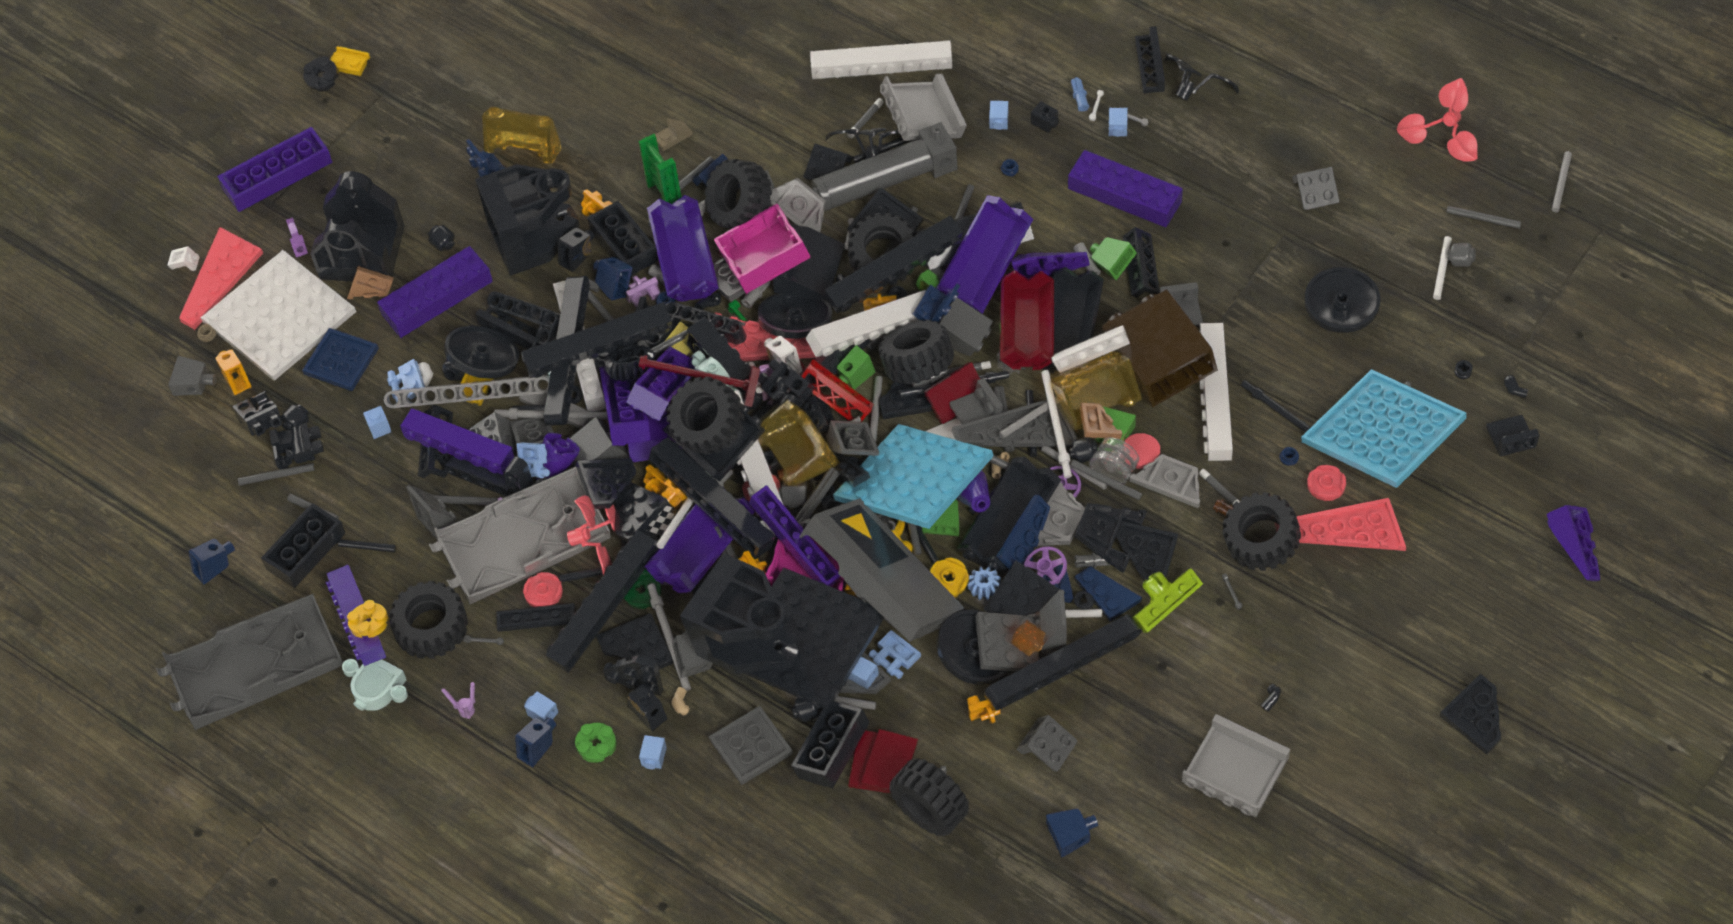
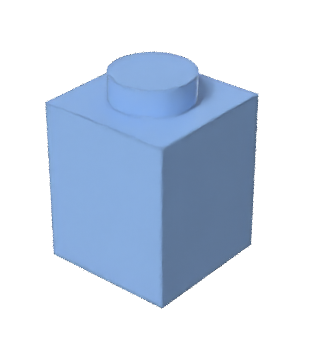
(998, 115)
(1117, 122)
(377, 422)
(864, 673)
(540, 707)
(652, 752)

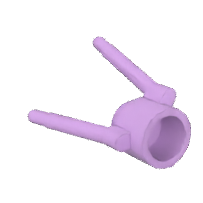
(465, 705)

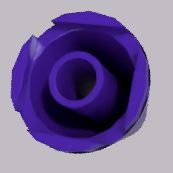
(559, 453)
(976, 493)

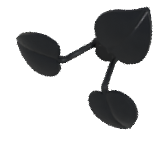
(1186, 87)
(872, 150)

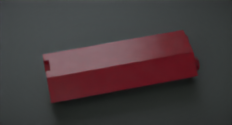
(1027, 320)

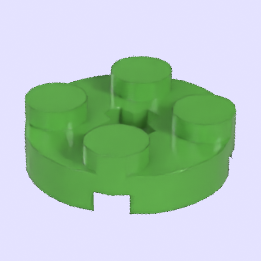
(601, 750)

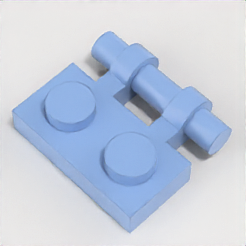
(409, 375)
(535, 456)
(899, 650)

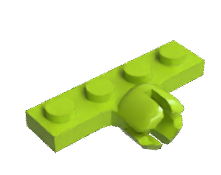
(1165, 597)

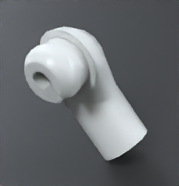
(426, 372)

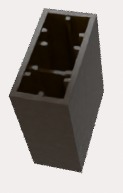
(1163, 347)

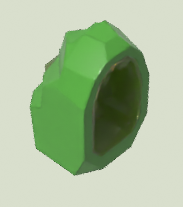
(926, 279)

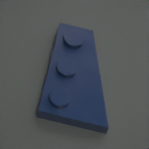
(1107, 593)

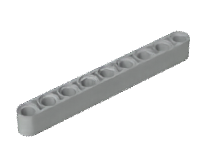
(459, 395)

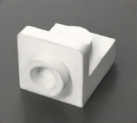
(183, 257)

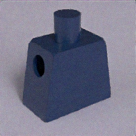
(613, 277)
(210, 559)
(534, 740)
(1070, 829)

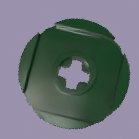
(642, 600)

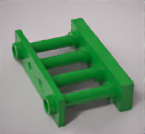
(659, 171)

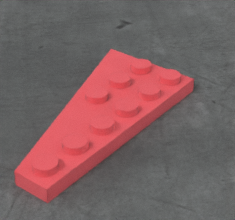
(223, 267)
(753, 347)
(1357, 525)

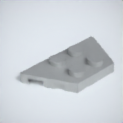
(799, 203)
(1170, 479)
(1062, 518)

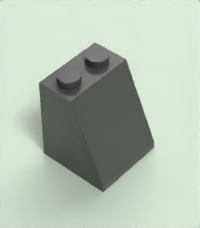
(966, 327)
(596, 443)

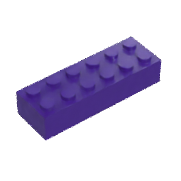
(275, 169)
(1125, 188)
(435, 291)
(656, 387)
(625, 422)

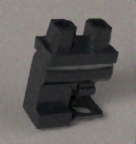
(783, 379)
(258, 418)
(296, 444)

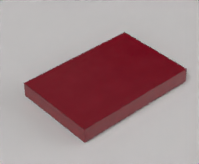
(954, 386)
(887, 758)
(860, 761)

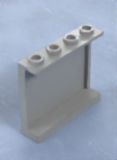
(921, 106)
(1236, 766)

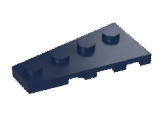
(1025, 533)

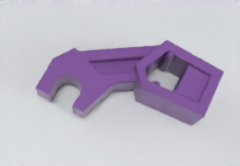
(297, 241)

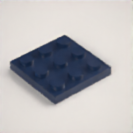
(340, 359)

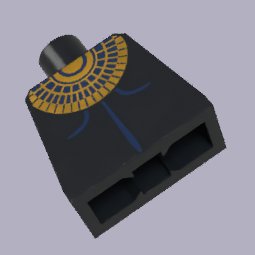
(574, 248)
(642, 703)

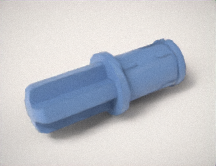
(1079, 94)

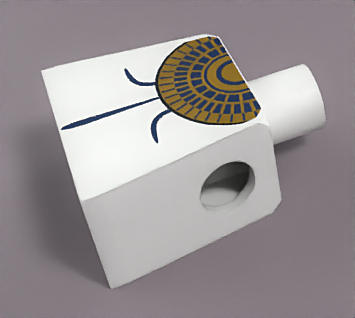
(783, 350)

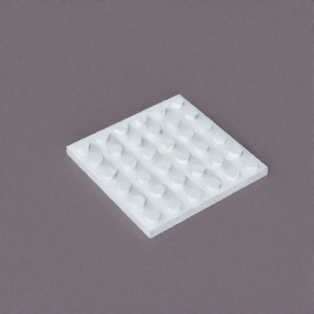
(278, 314)

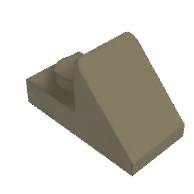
(672, 135)

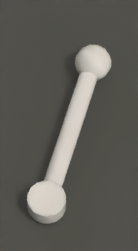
(1092, 117)

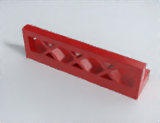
(841, 388)

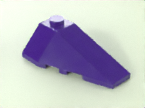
(1032, 263)
(1573, 529)

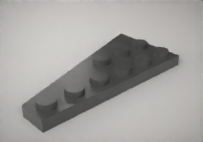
(1036, 433)

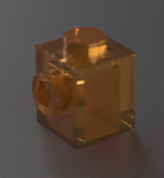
(1028, 638)

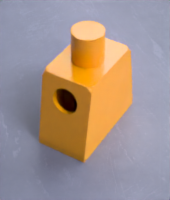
(229, 364)

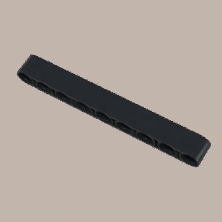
(570, 322)
(1062, 662)

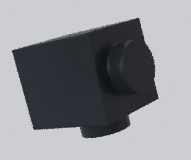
(1044, 117)

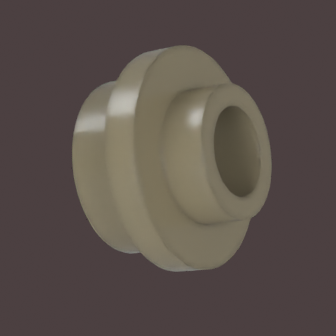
(206, 333)

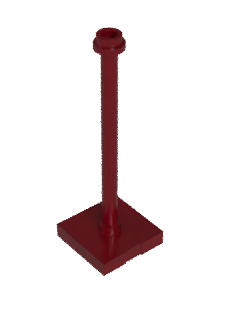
(747, 385)

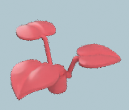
(1455, 97)
(582, 534)

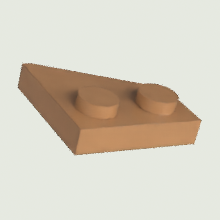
(369, 284)
(1097, 422)

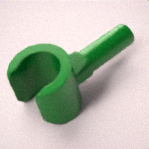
(733, 308)

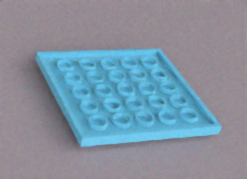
(1383, 428)
(916, 475)

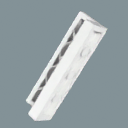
(1091, 349)

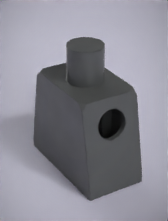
(190, 377)
(686, 657)

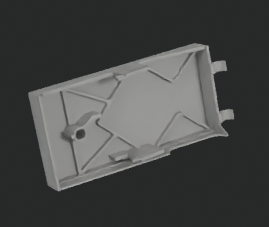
(516, 536)

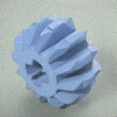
(983, 583)

